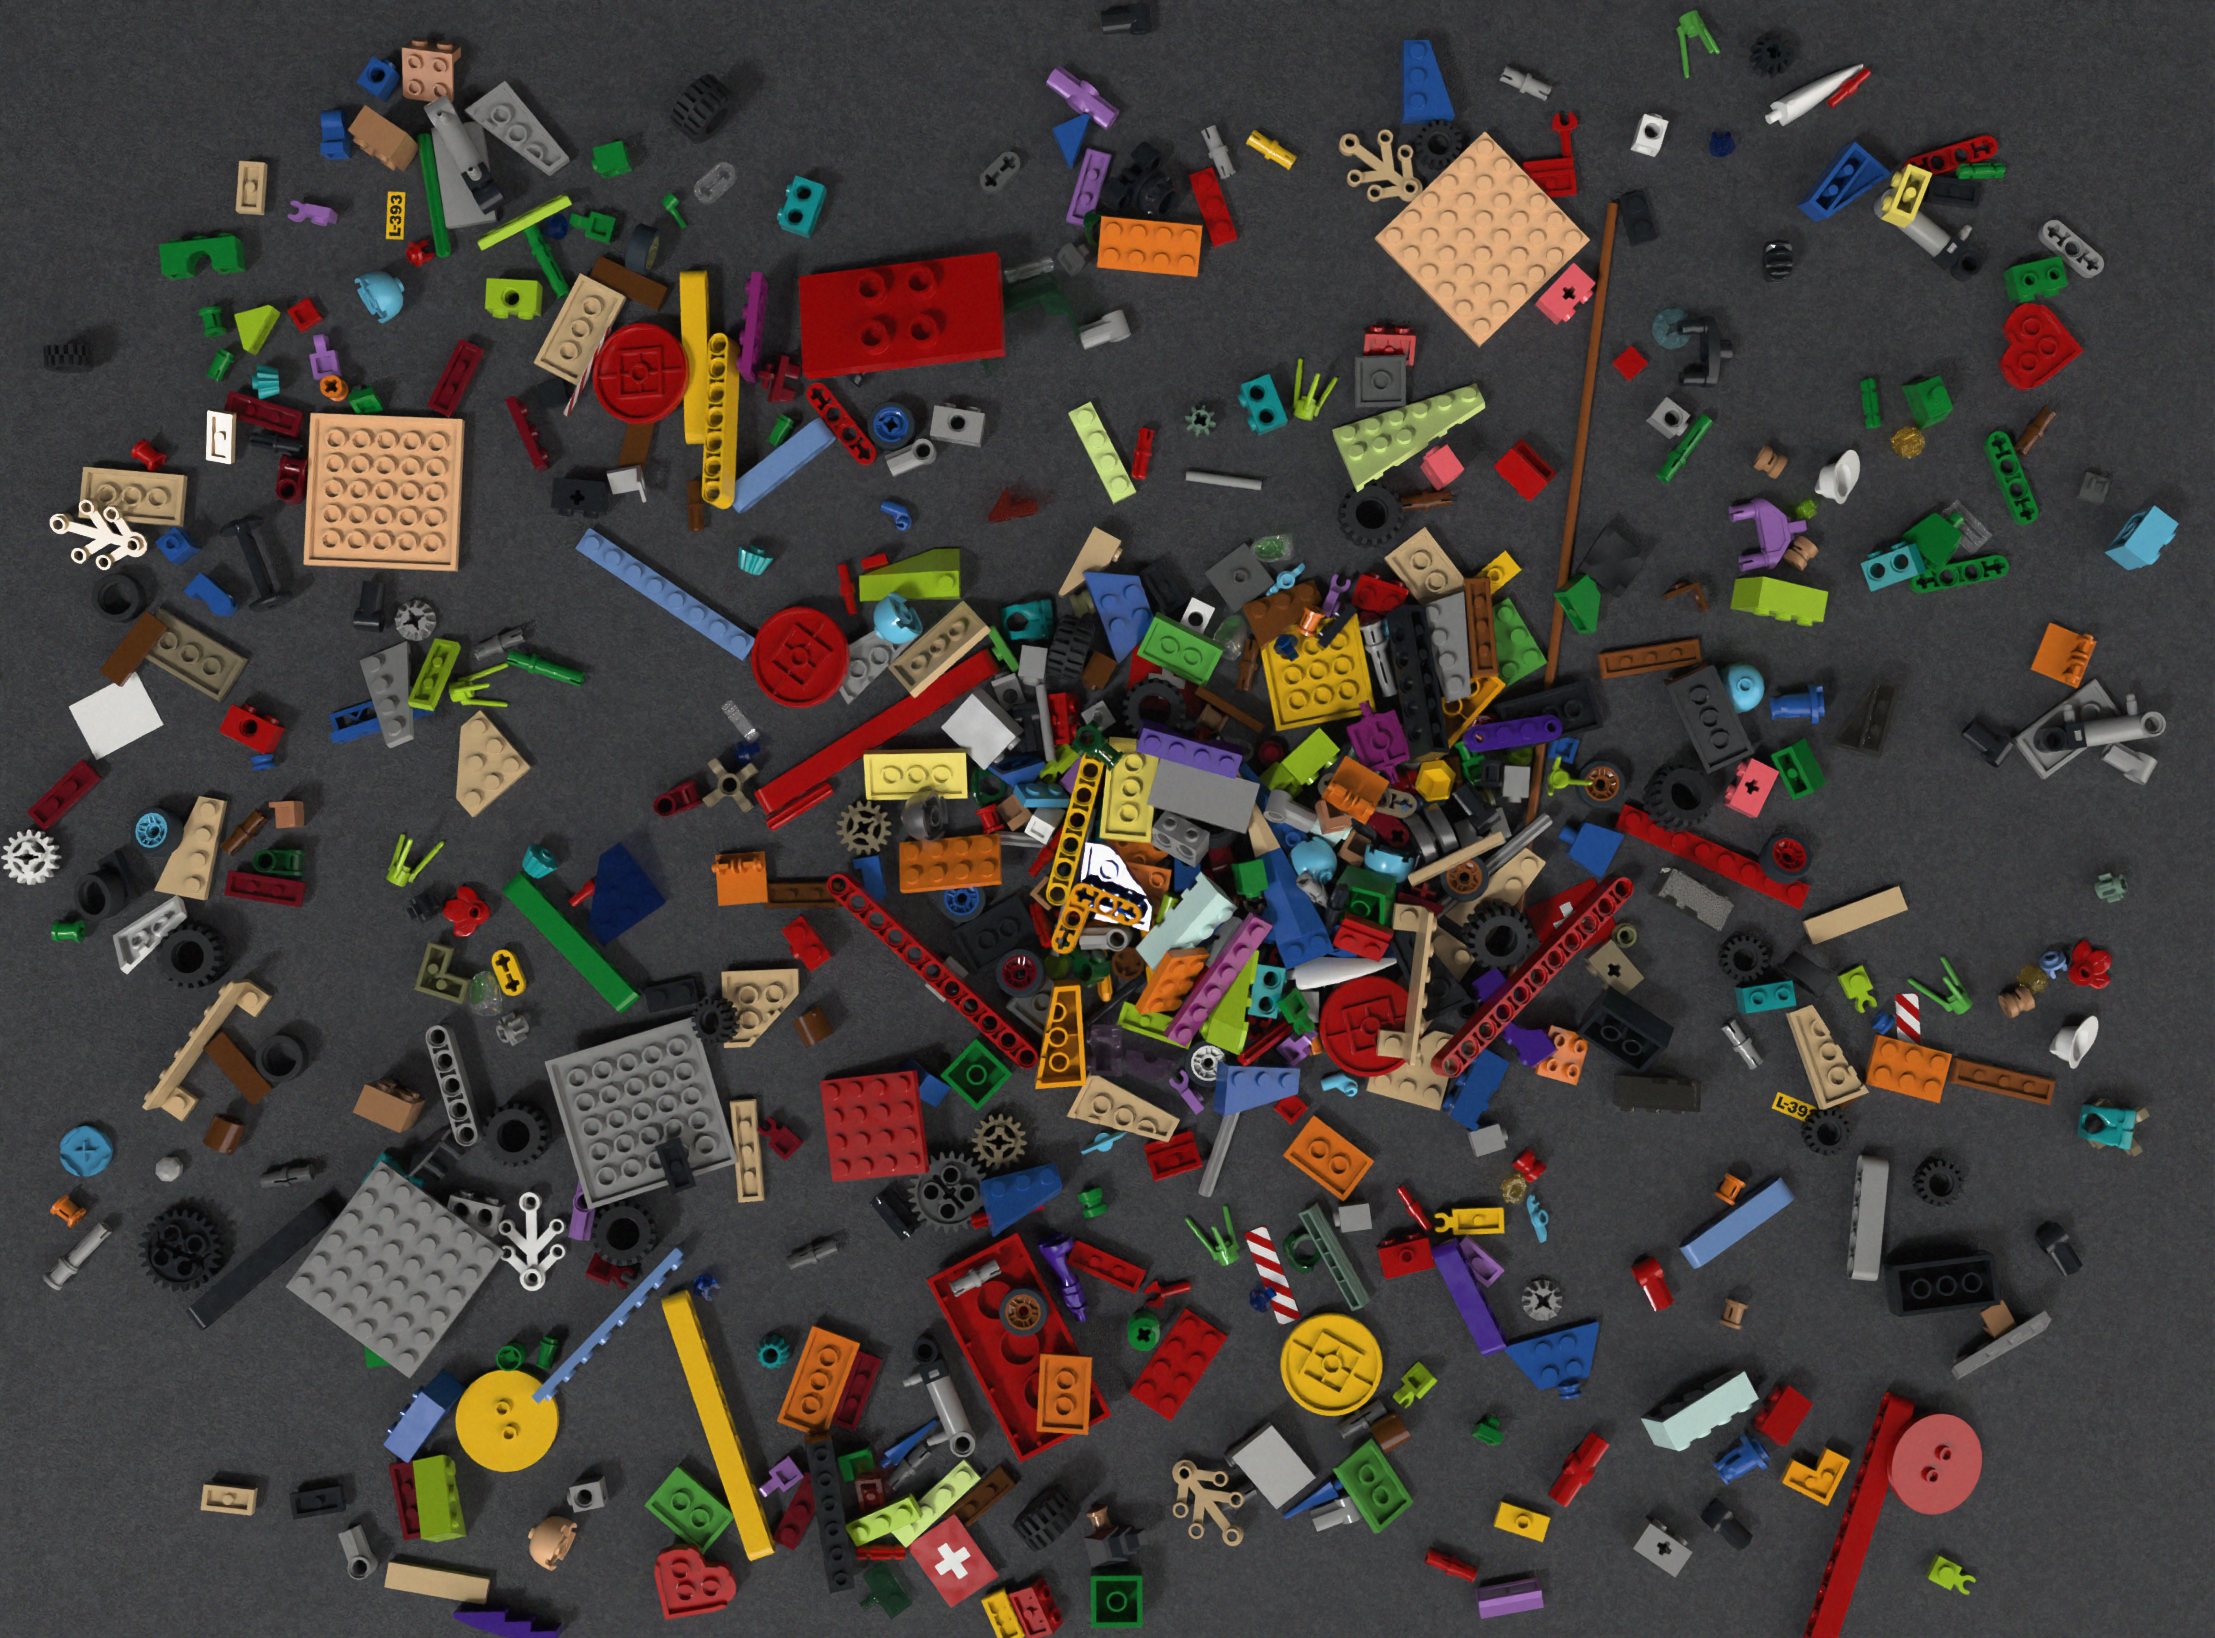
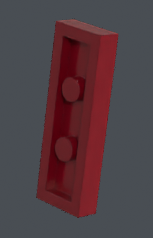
(456, 378)
(264, 414)
(528, 433)
(64, 794)
(265, 888)
(856, 1390)
(406, 1499)
(796, 1516)

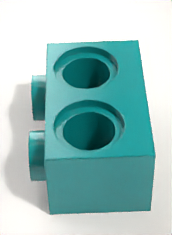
(808, 208)
(1269, 403)
(1893, 568)
(1271, 990)
(1765, 996)

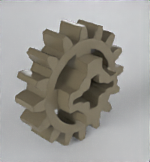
(870, 837)
(986, 1140)

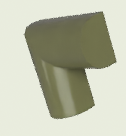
(434, 975)

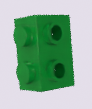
(2035, 279)
(1798, 769)

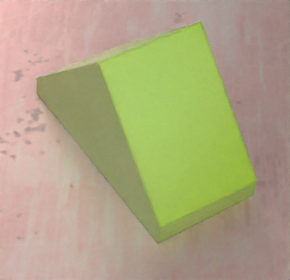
(255, 326)

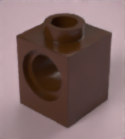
(1098, 671)

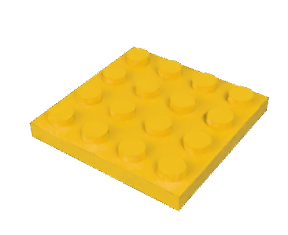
(1318, 683)

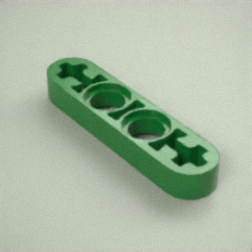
(2015, 476)
(1958, 574)

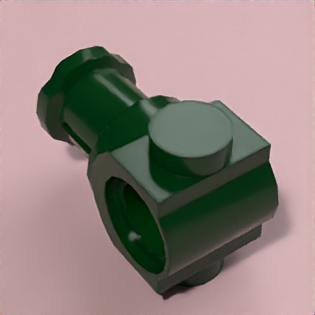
(1099, 744)
(1089, 965)

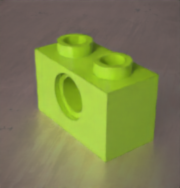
(500, 290)

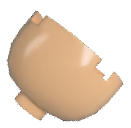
(551, 1540)

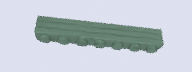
(1334, 1256)

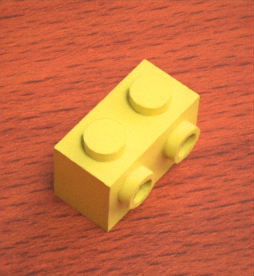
(1906, 195)

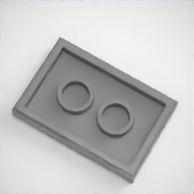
(1272, 1465)

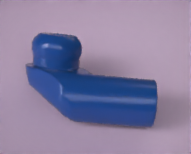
(899, 512)

